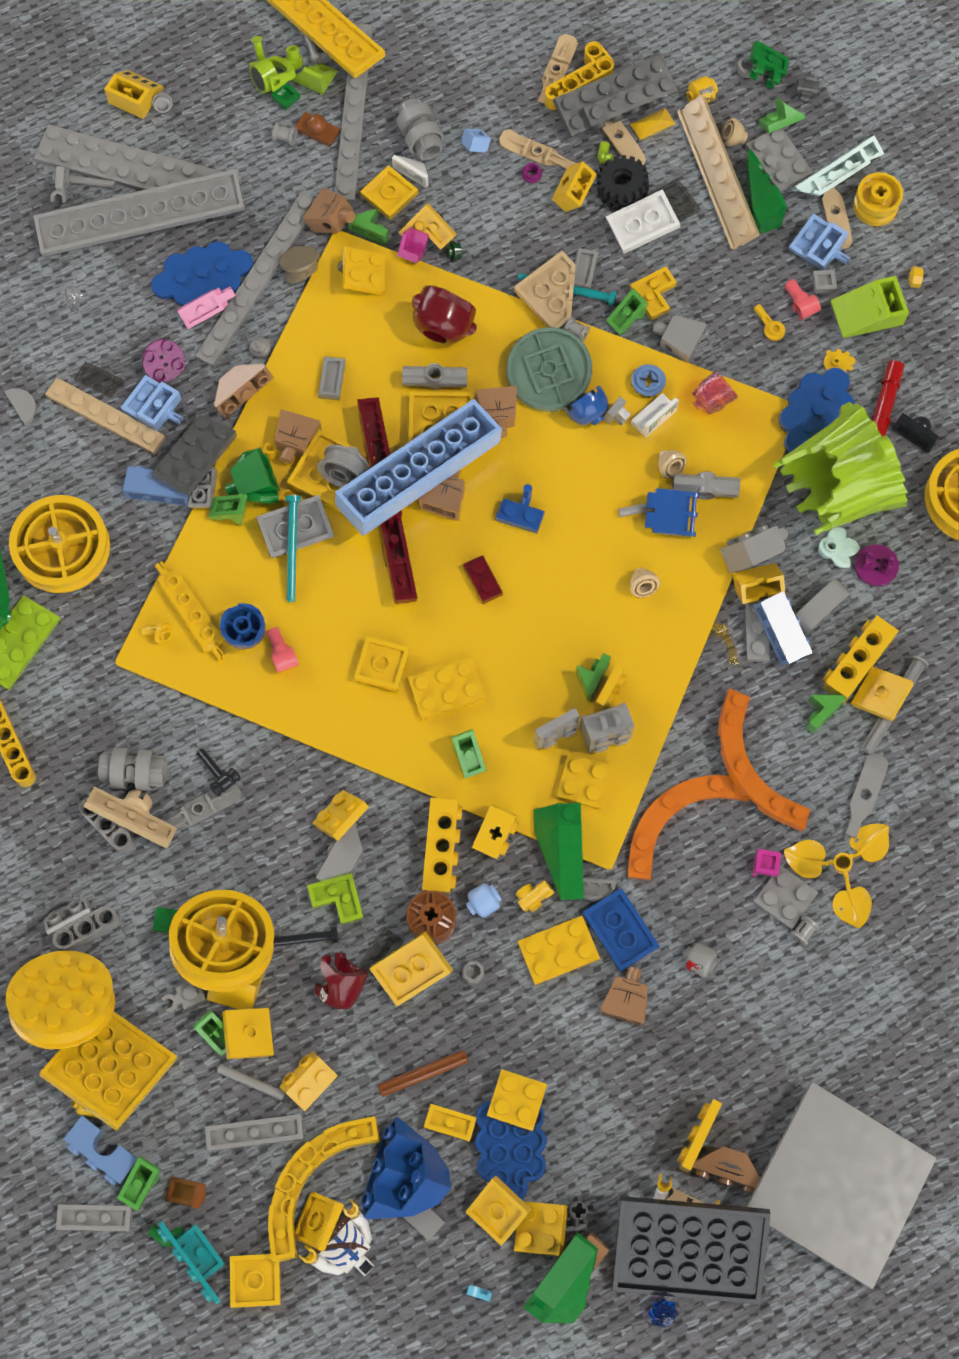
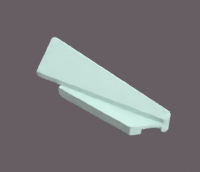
(840, 168)

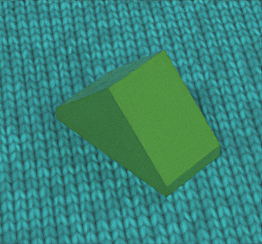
(212, 1031)

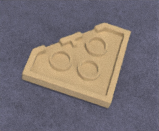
(550, 290)

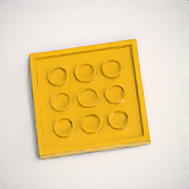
(110, 1070)

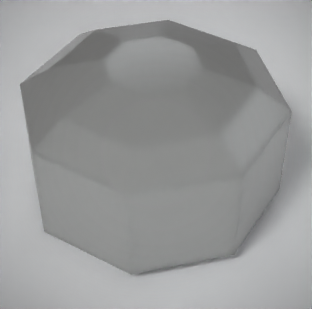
(744, 67)
(473, 972)

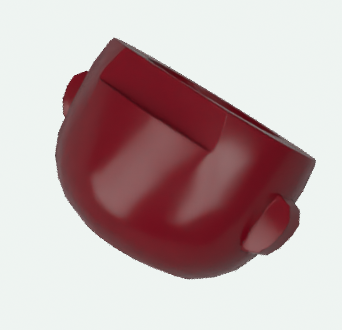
(443, 315)

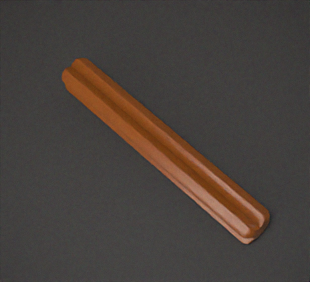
(423, 1073)

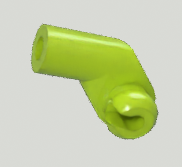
(603, 153)

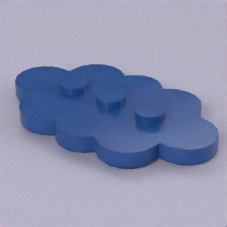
(200, 272)
(814, 405)
(510, 1151)

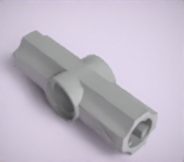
(422, 376)
(707, 485)

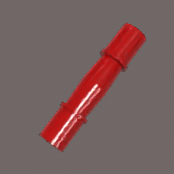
(887, 395)

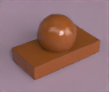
(318, 128)
(186, 1192)

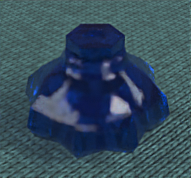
(663, 1313)

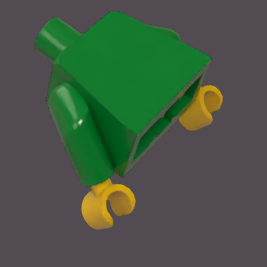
(256, 478)

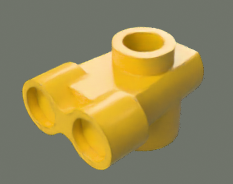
(531, 898)

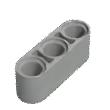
(821, 605)
(111, 835)
(74, 929)

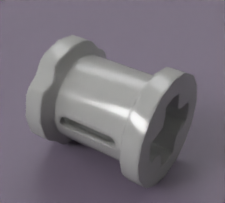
(284, 133)
(577, 329)
(804, 930)

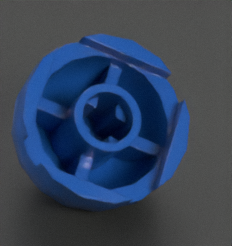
(589, 408)
(243, 626)

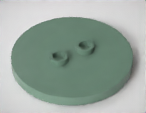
(549, 369)

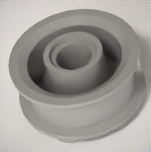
(341, 465)

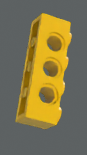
(882, 634)
(441, 809)

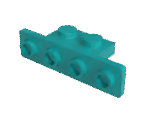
(197, 1253)

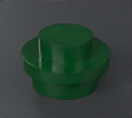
(454, 251)

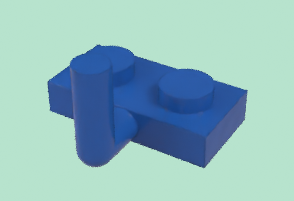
(521, 514)

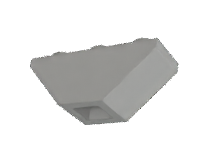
(342, 856)

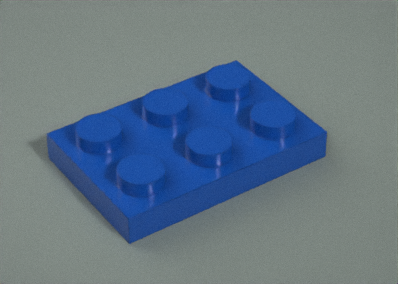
(620, 930)

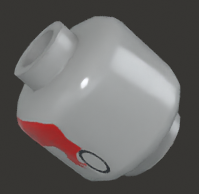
(701, 960)

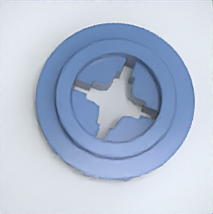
(640, 376)

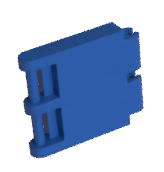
(671, 512)

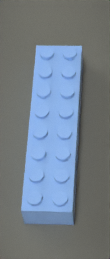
(418, 467)

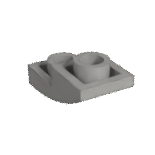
(204, 492)

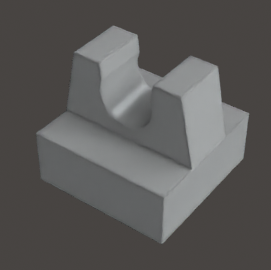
(824, 282)
(617, 412)

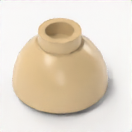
(733, 133)
(671, 463)
(643, 583)

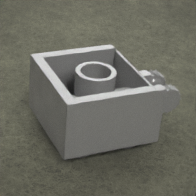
(754, 547)
(607, 728)

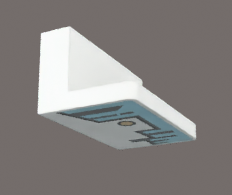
(654, 414)

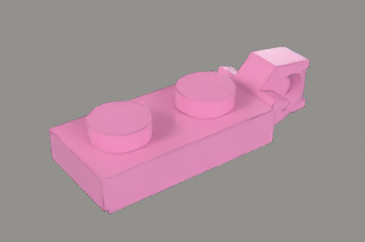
(205, 306)

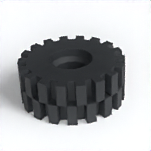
(626, 194)

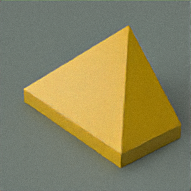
(652, 124)

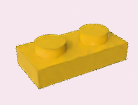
(450, 1122)

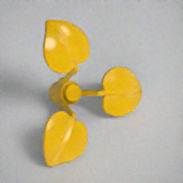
(809, 855)

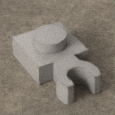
(187, 996)

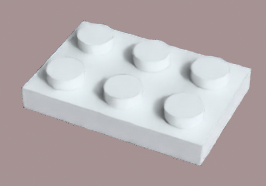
(643, 221)

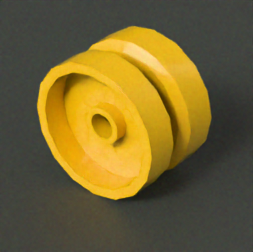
(878, 199)

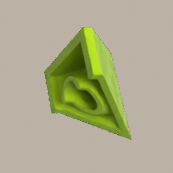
(316, 77)

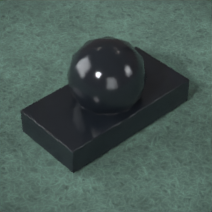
(916, 431)

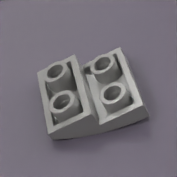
(62, 917)

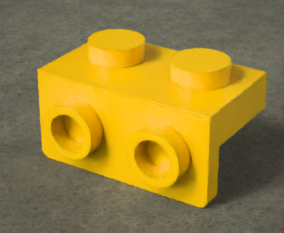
(308, 1080)

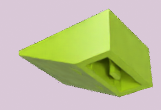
(870, 308)

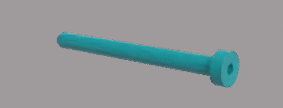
(609, 297)
(293, 501)

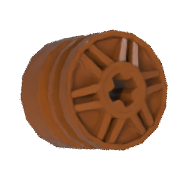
(438, 929)

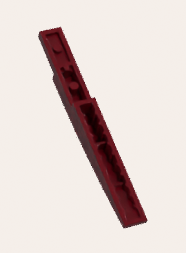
(390, 531)

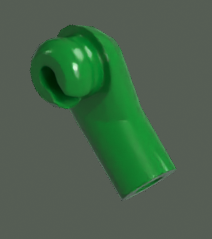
(154, 1234)

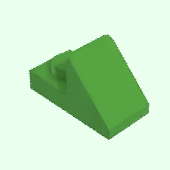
(783, 117)
(365, 226)
(627, 312)
(229, 507)
(591, 680)
(827, 706)
(468, 753)
(139, 1183)

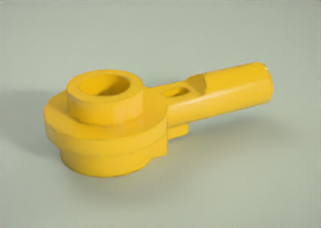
(773, 329)

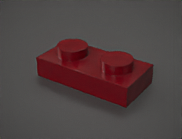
(482, 579)

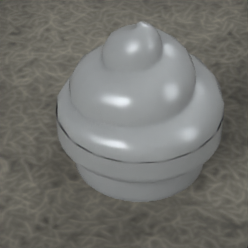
(162, 102)
(260, 347)

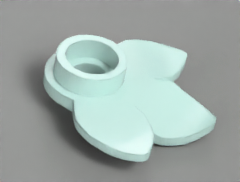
(842, 547)

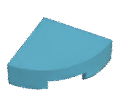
(479, 1293)

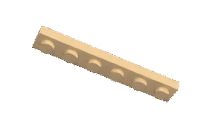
(105, 416)

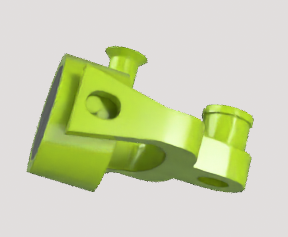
(264, 72)

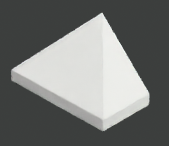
(412, 169)

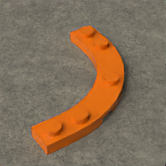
(743, 774)
(666, 807)

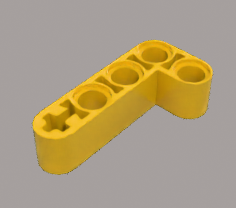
(596, 60)

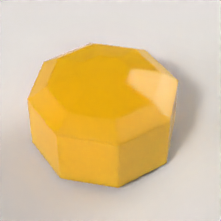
(915, 277)

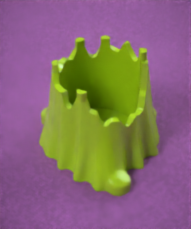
(847, 470)

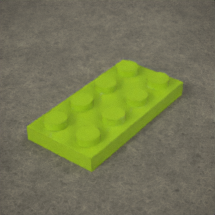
(22, 638)

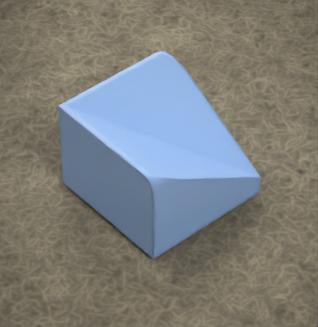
(475, 140)

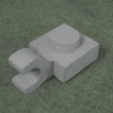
(61, 180)

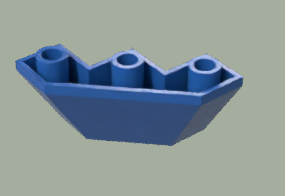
(405, 1175)

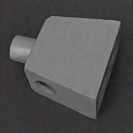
(680, 336)

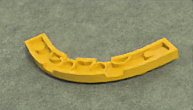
(298, 1171)

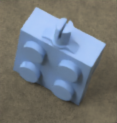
(820, 243)
(153, 403)

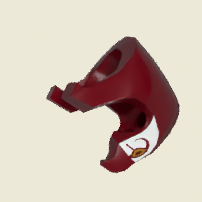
(341, 988)

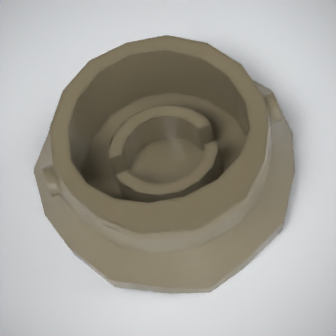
(299, 263)

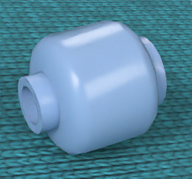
(483, 900)

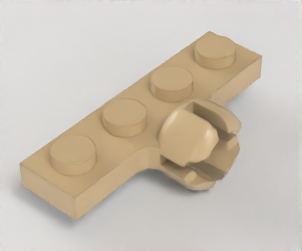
(131, 814)

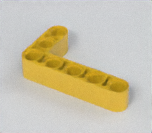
(13, 745)

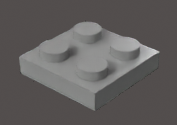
(562, 726)
(785, 898)

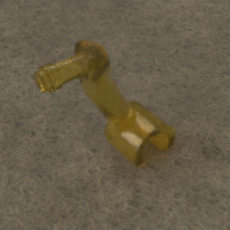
(721, 630)

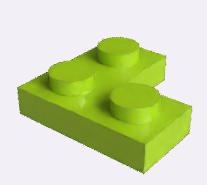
(339, 891)

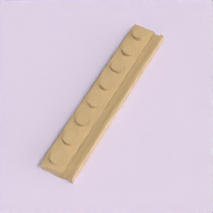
(718, 173)

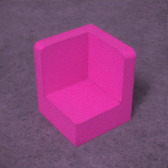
(413, 245)
(766, 863)

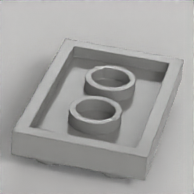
(780, 159)
(311, 526)

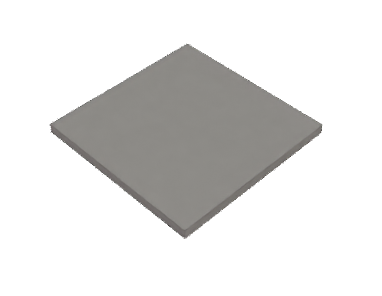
(841, 1185)

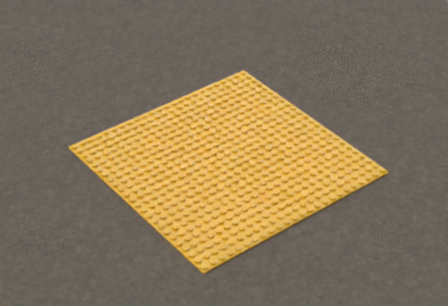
(560, 587)

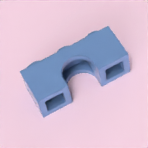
(84, 1140)

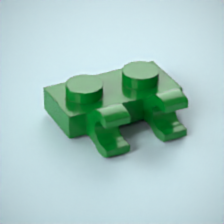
(770, 60)

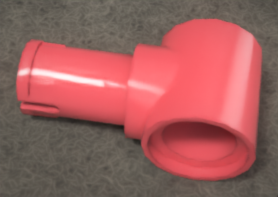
(802, 302)
(282, 654)

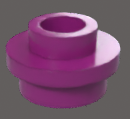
(532, 167)

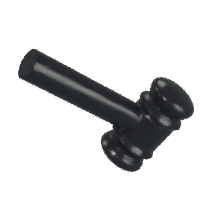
(224, 780)

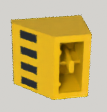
(132, 92)

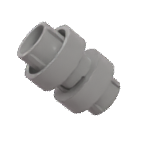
(420, 129)
(122, 768)

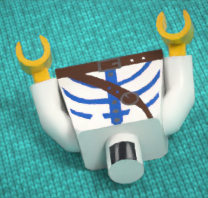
(345, 1247)

